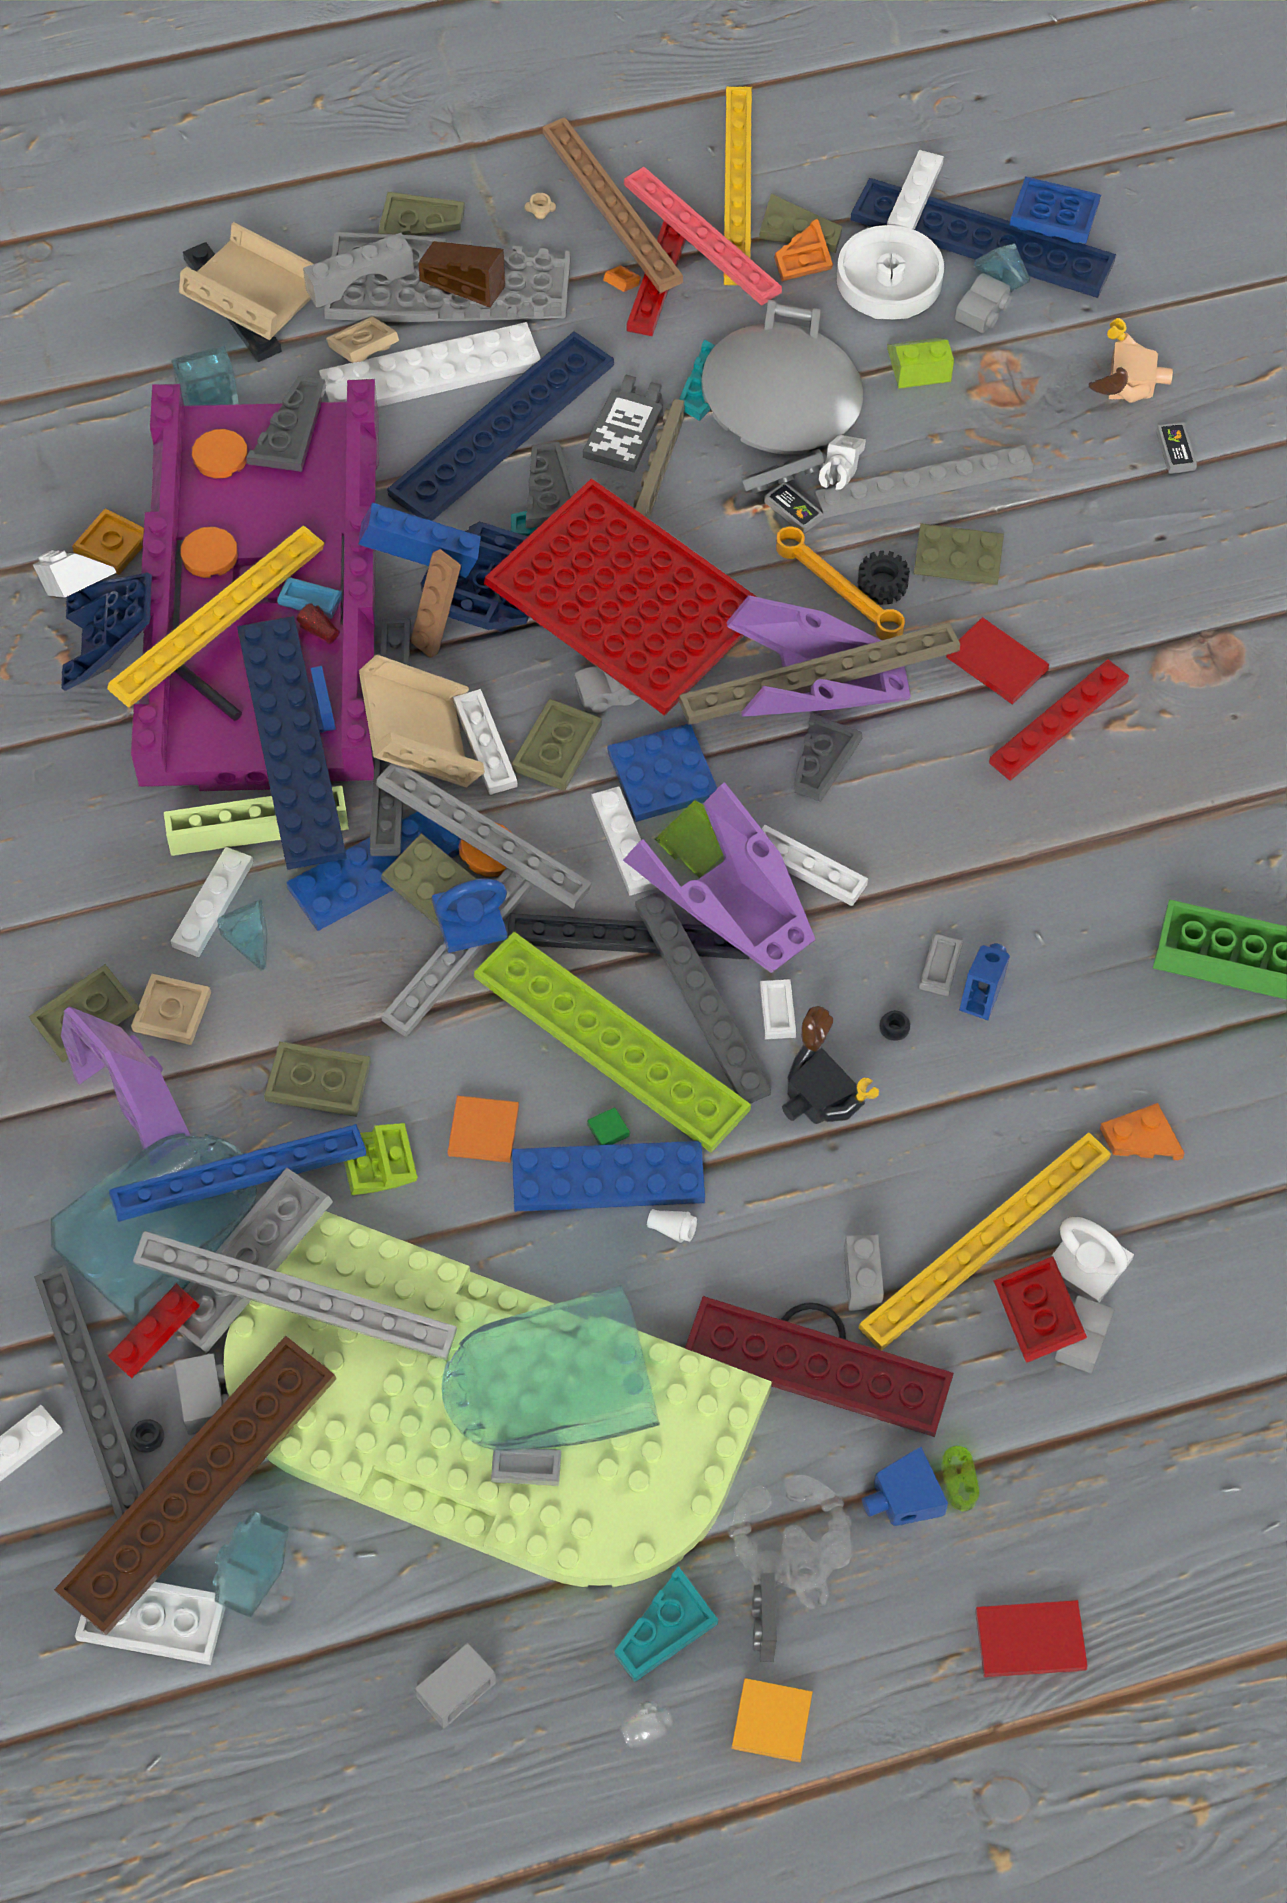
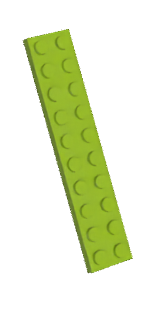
(613, 1042)

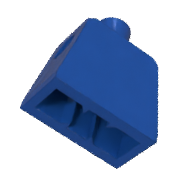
(989, 968)
(907, 1491)

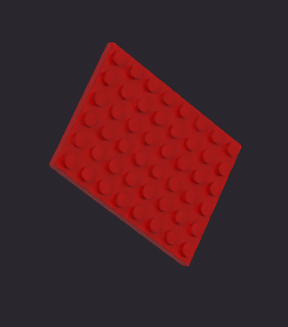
(623, 595)

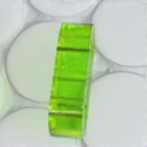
(953, 1480)

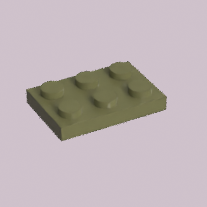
(958, 554)
(556, 744)
(422, 873)
(96, 995)
(317, 1079)

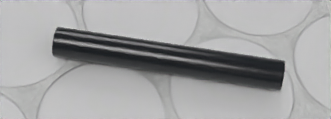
(207, 691)

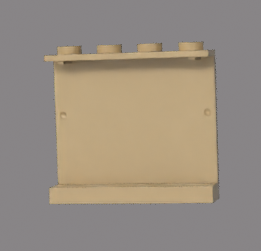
(250, 282)
(416, 720)

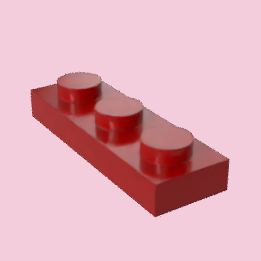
(153, 1330)

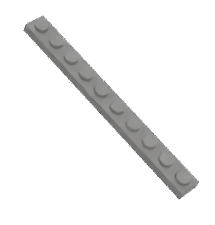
(295, 1295)

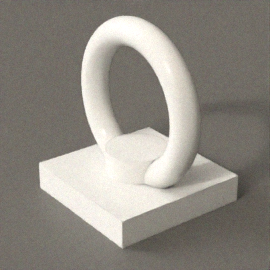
(1089, 1258)

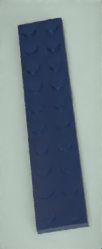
(978, 233)
(500, 427)
(291, 743)

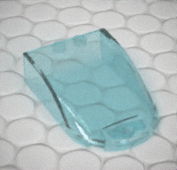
(104, 1249)
(552, 1377)

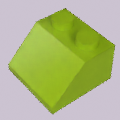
(921, 362)

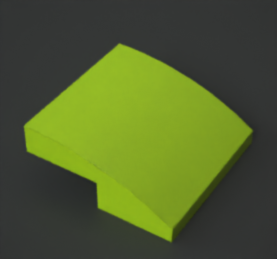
(386, 1161)

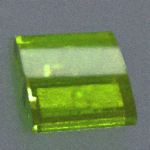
(692, 839)

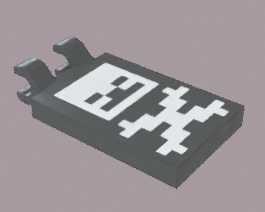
(625, 426)

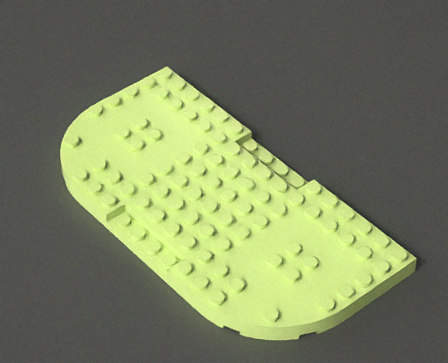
(388, 1443)

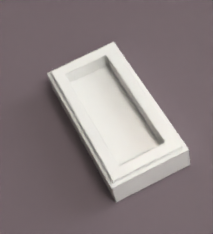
(777, 1009)

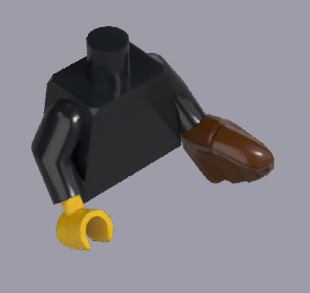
(818, 1082)

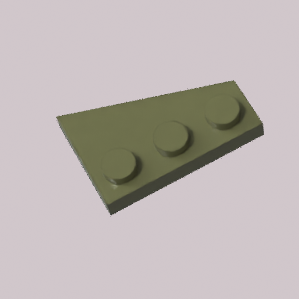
(420, 215)
(785, 220)

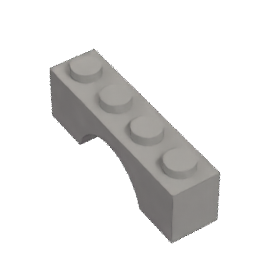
(330, 278)

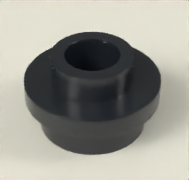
(894, 1018)
(143, 1427)

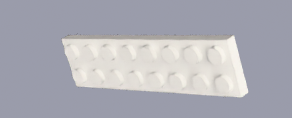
(438, 366)

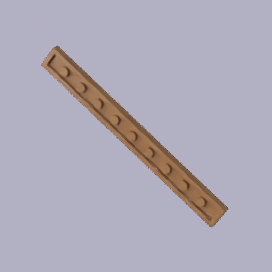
(613, 205)

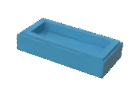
(298, 594)

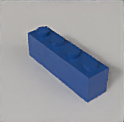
(416, 537)

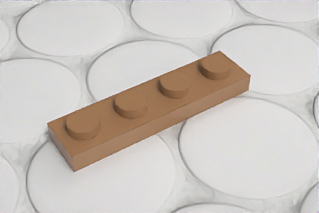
(435, 603)

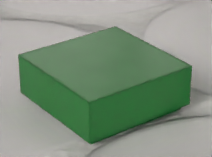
(608, 1127)

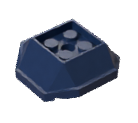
(475, 601)

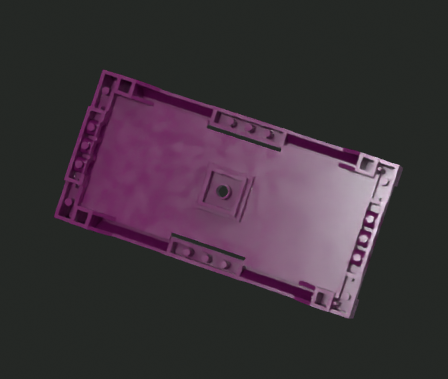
(175, 728)

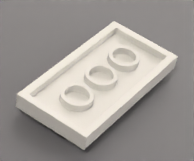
(164, 1623)

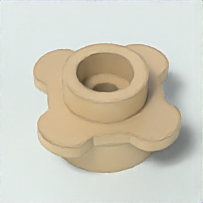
(540, 205)

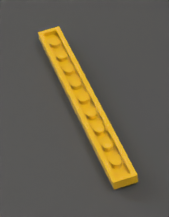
(738, 170)
(215, 617)
(984, 1241)

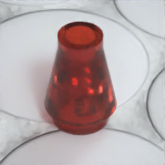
(317, 623)

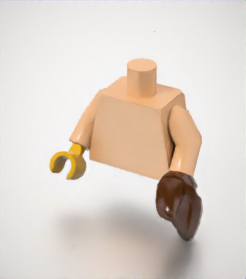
(1132, 368)

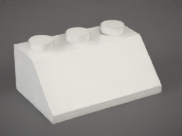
(69, 572)

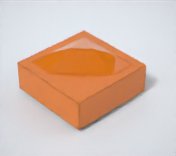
(622, 278)

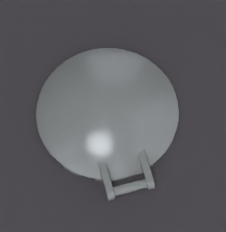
(782, 384)

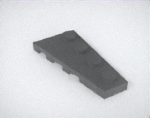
(291, 429)
(548, 483)

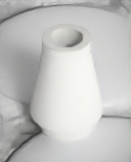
(674, 1224)

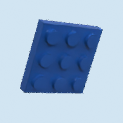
(1055, 210)
(662, 772)

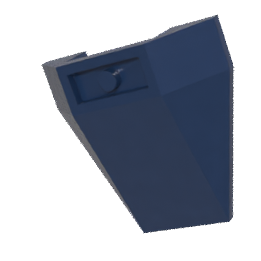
(110, 620)

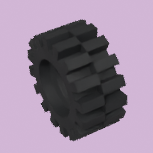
(888, 565)

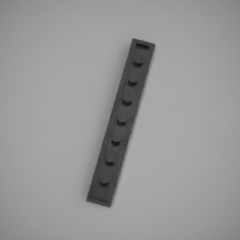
(611, 935)

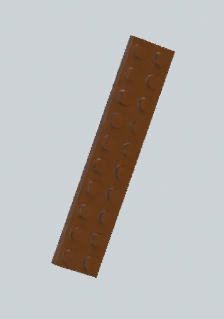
(195, 1485)

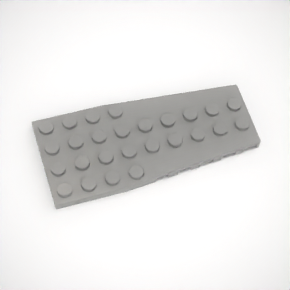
(533, 288)

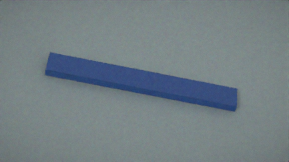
(236, 1172)

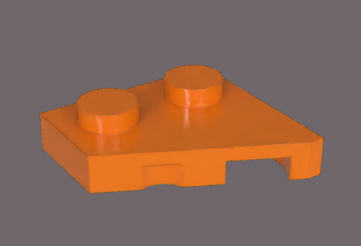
(804, 254)
(1142, 1134)

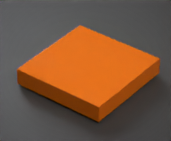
(483, 1129)

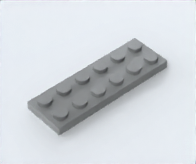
(260, 1239)

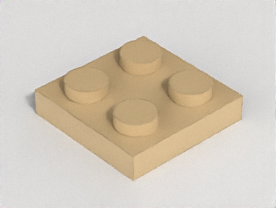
(362, 339)
(171, 1009)

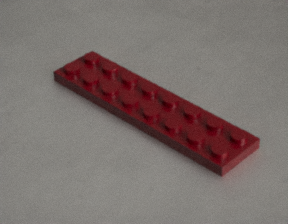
(822, 1366)

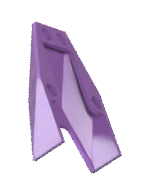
(807, 634)
(745, 896)
(135, 1077)

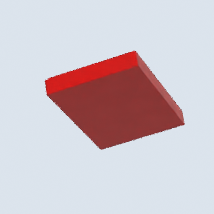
(998, 661)
(1040, 1309)
(1031, 1638)

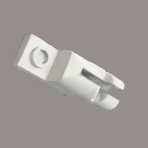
(841, 461)

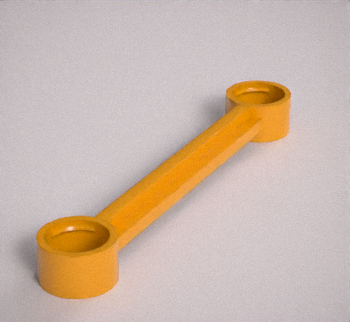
(839, 583)

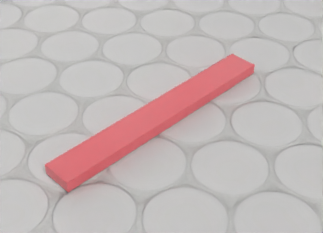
(703, 236)

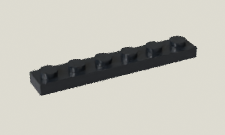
(259, 346)

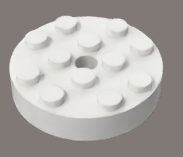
(885, 250)

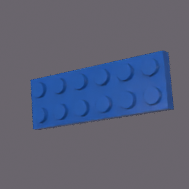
(348, 884)
(608, 1176)

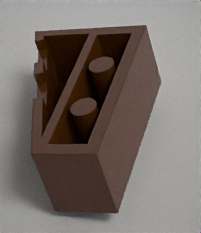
(464, 270)

